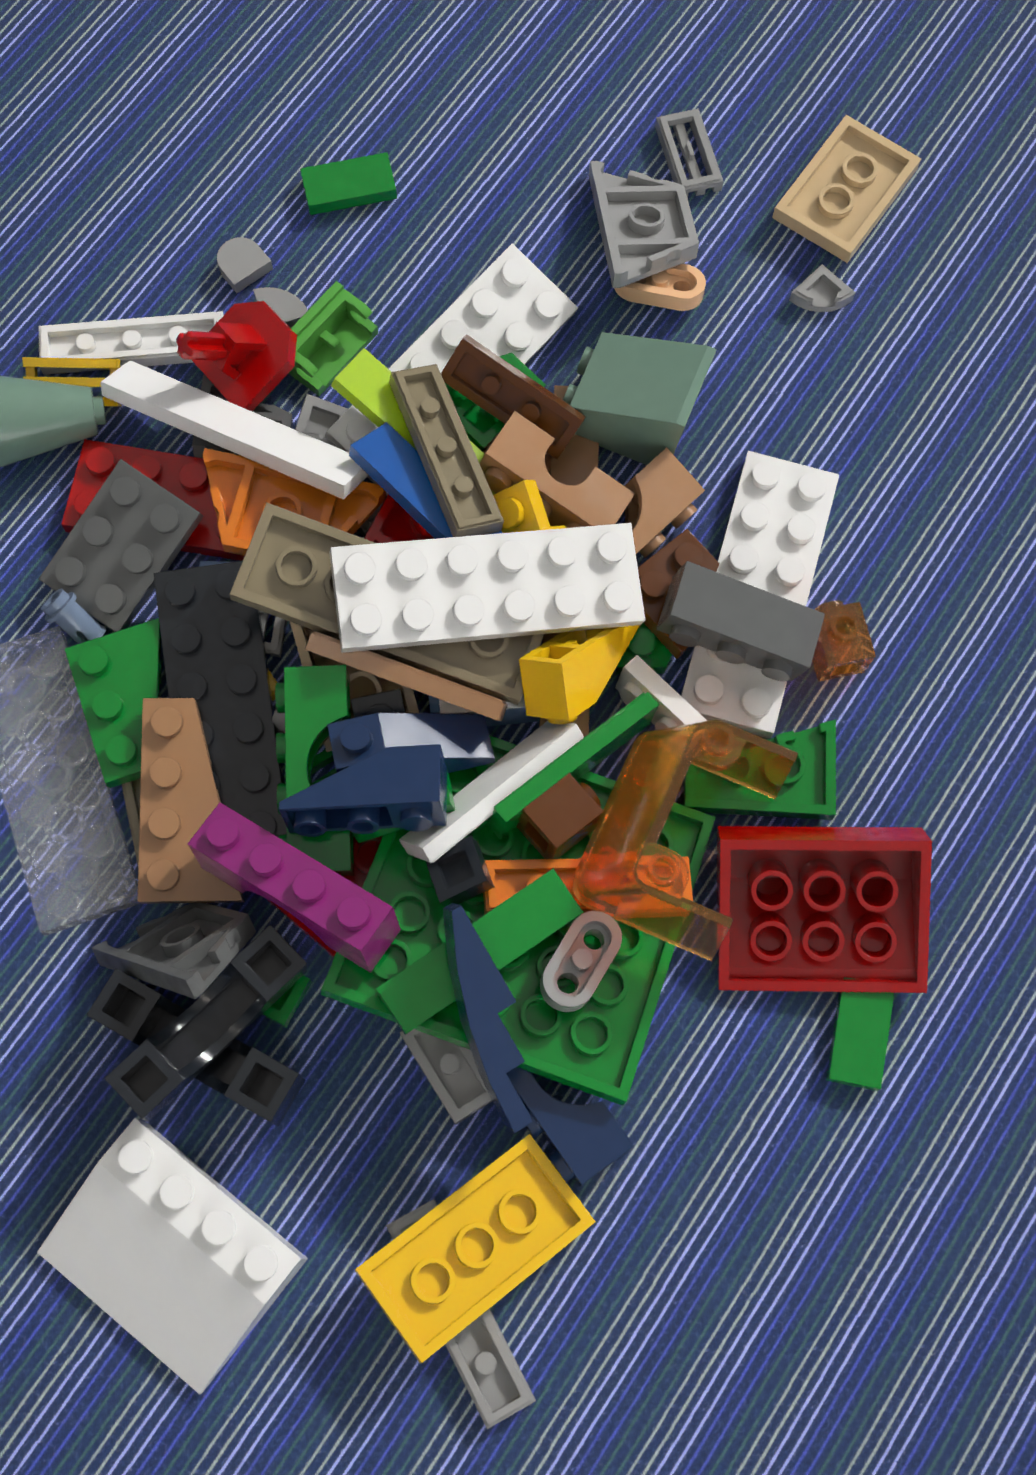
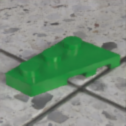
(111, 683)
(805, 794)

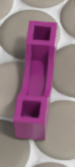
(323, 900)

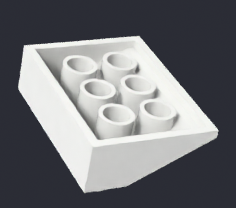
(170, 1254)

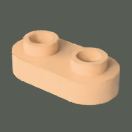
(675, 289)

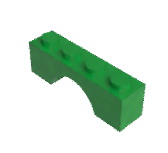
(310, 701)

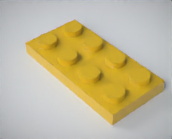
(474, 1248)

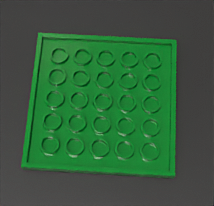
(584, 1048)

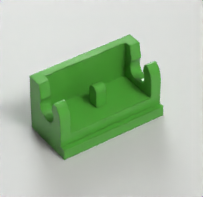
(330, 337)

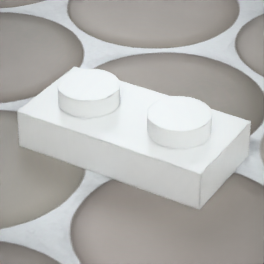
(672, 708)

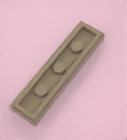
(446, 452)

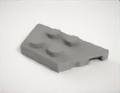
(642, 224)

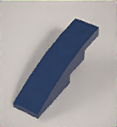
(479, 999)

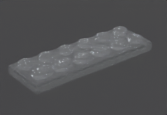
(56, 790)

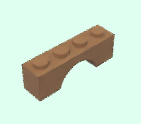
(661, 497)

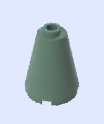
(44, 417)

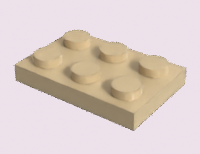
(846, 188)

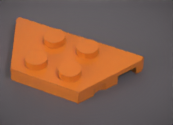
(244, 486)

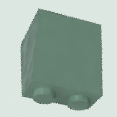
(638, 393)

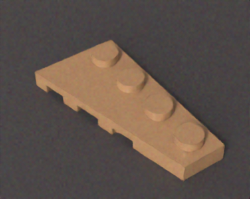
(174, 803)

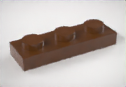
(505, 389)

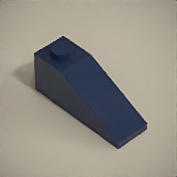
(461, 736)

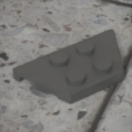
(182, 948)

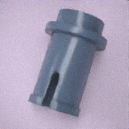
(71, 617)

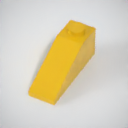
(571, 671)

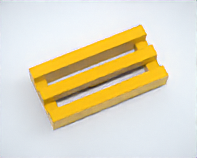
(32, 363)

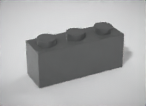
(740, 622)

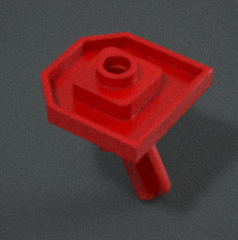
(243, 352)

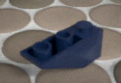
(386, 790)

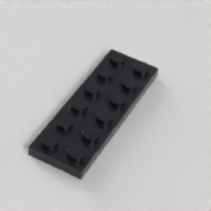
(220, 660)

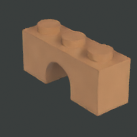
(520, 456)

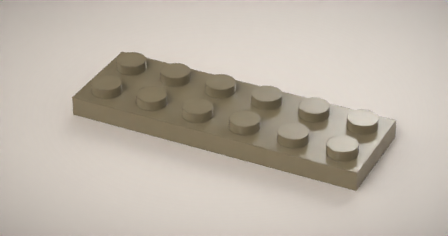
(291, 578)

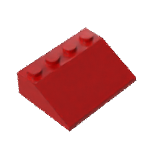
(824, 908)

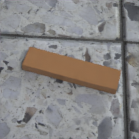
(409, 677)

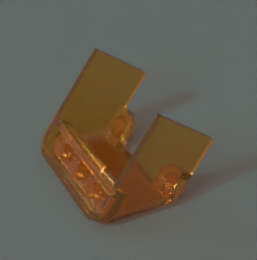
(624, 865)

